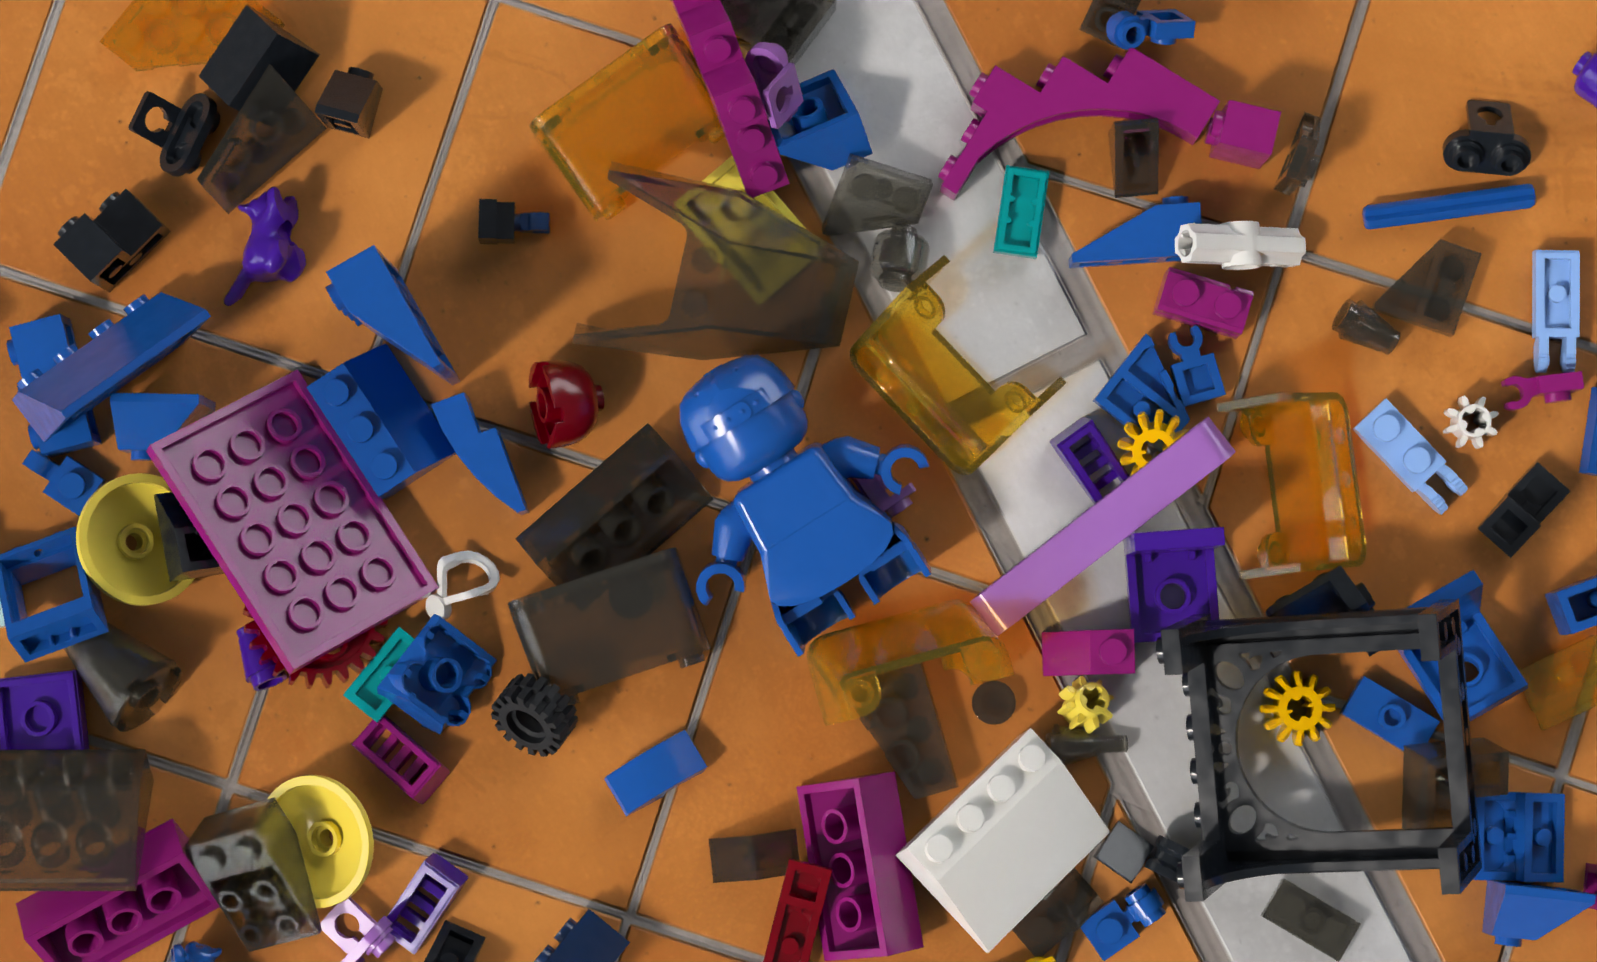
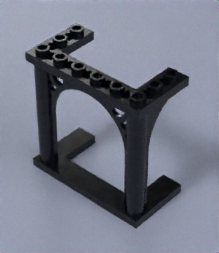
(1196, 649)

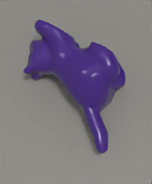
(269, 249)

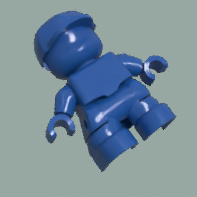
(799, 505)

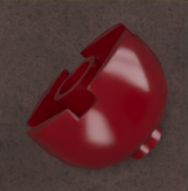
(565, 402)

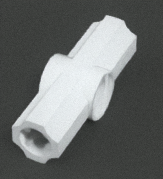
(1240, 245)

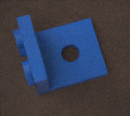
(1497, 675)

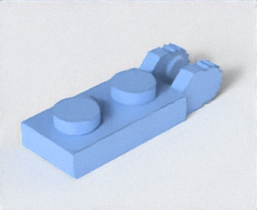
(1555, 306)
(1407, 453)

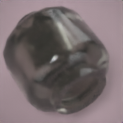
(898, 257)

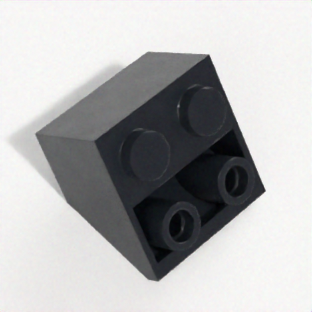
(183, 547)

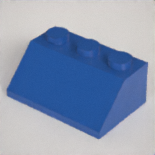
(382, 420)

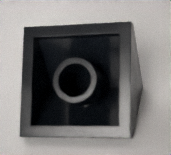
(248, 51)

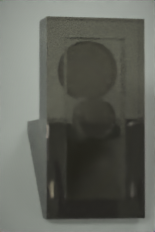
(1058, 914)

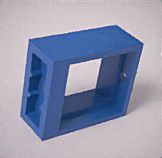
(57, 626)

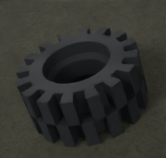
(534, 715)

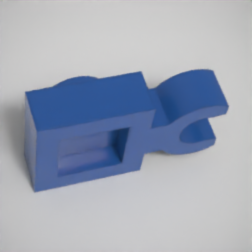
(1196, 376)

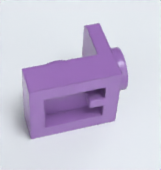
(875, 491)

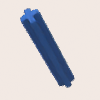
(1448, 206)

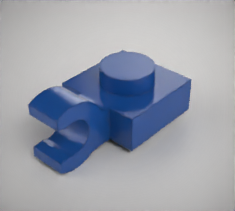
(68, 483)

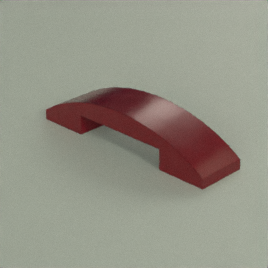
(798, 912)

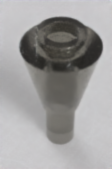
(1078, 745)

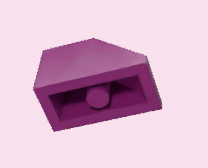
(1088, 652)

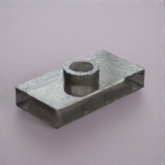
(1310, 919)

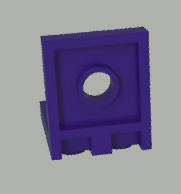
(1167, 558)

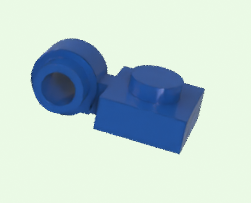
(1160, 25)
(1111, 928)

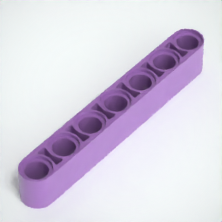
(1103, 526)

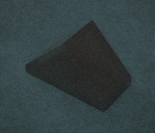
(1134, 157)
(752, 855)

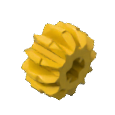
(1149, 432)
(1295, 692)

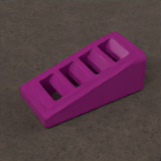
(426, 783)

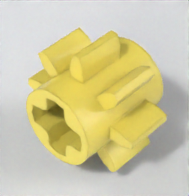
(1085, 704)

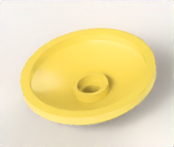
(110, 515)
(314, 809)

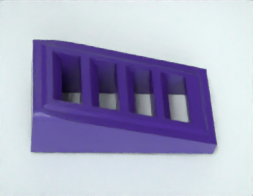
(1071, 435)
(445, 874)

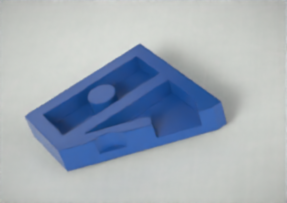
(1142, 386)

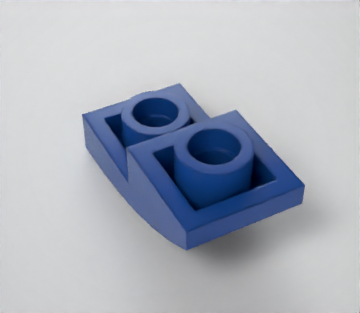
(655, 773)

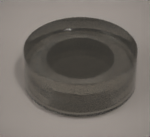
(993, 702)

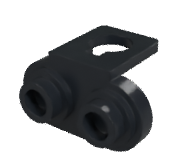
(184, 133)
(1487, 147)

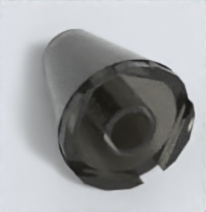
(124, 676)

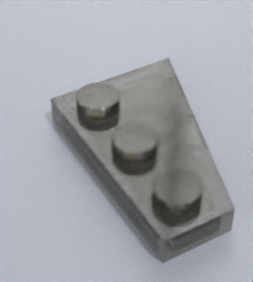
(259, 142)
(911, 732)

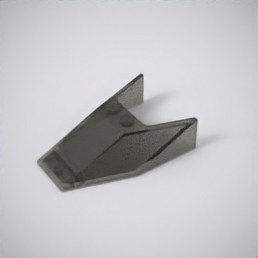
(743, 279)

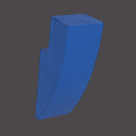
(480, 451)

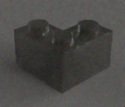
(1427, 784)

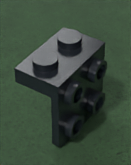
(1325, 594)

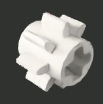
(1458, 425)

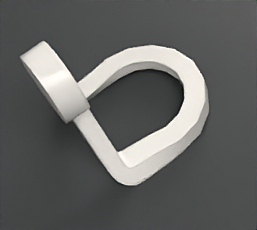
(439, 602)

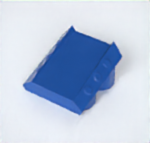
(438, 676)

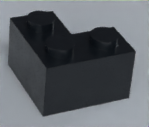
(112, 242)

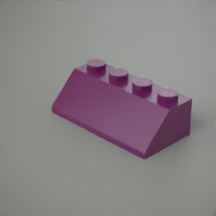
(871, 894)
(120, 923)

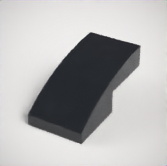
(1523, 509)

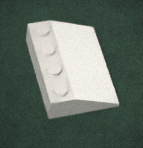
(1005, 840)

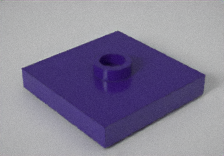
(43, 712)

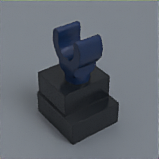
(500, 222)

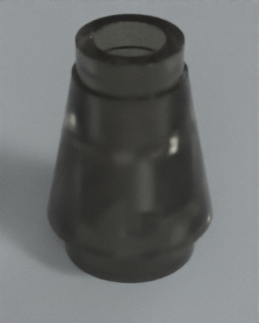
(1364, 327)

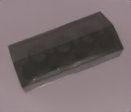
(616, 511)

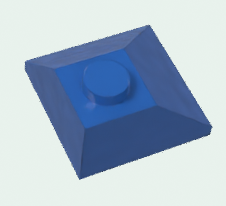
(824, 126)
(149, 417)
(1529, 910)

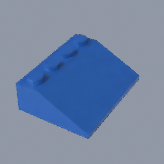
(376, 295)
(107, 362)

